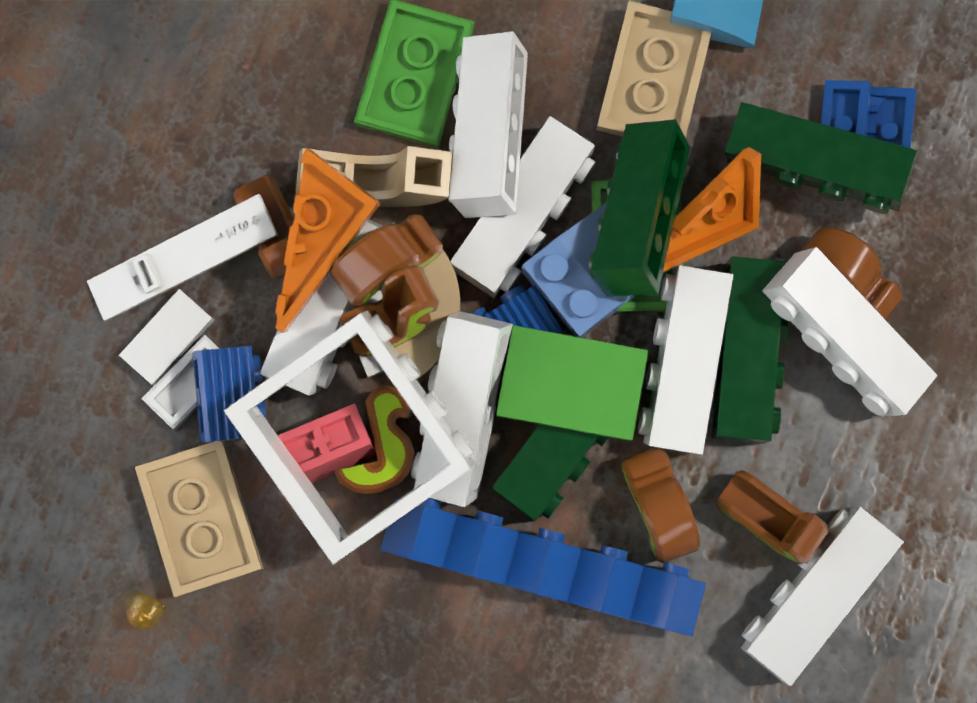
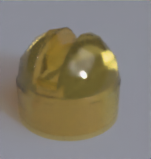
(144, 611)

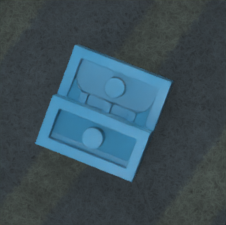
(728, 20)

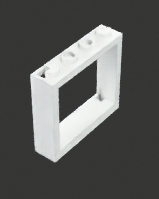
(291, 478)

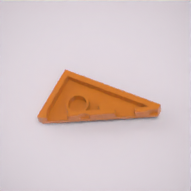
(719, 212)
(325, 224)

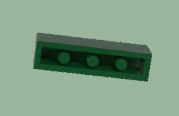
(824, 158)
(640, 209)
(749, 356)
(543, 467)

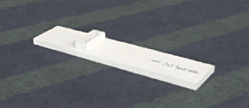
(182, 257)

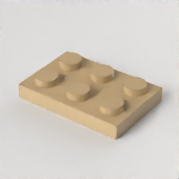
(653, 71)
(198, 518)

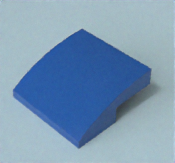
(870, 111)

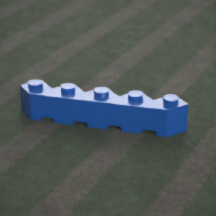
(547, 566)

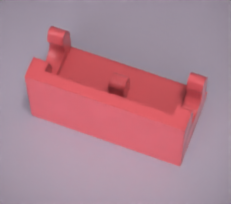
(330, 443)

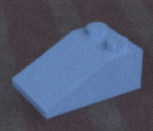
(565, 280)

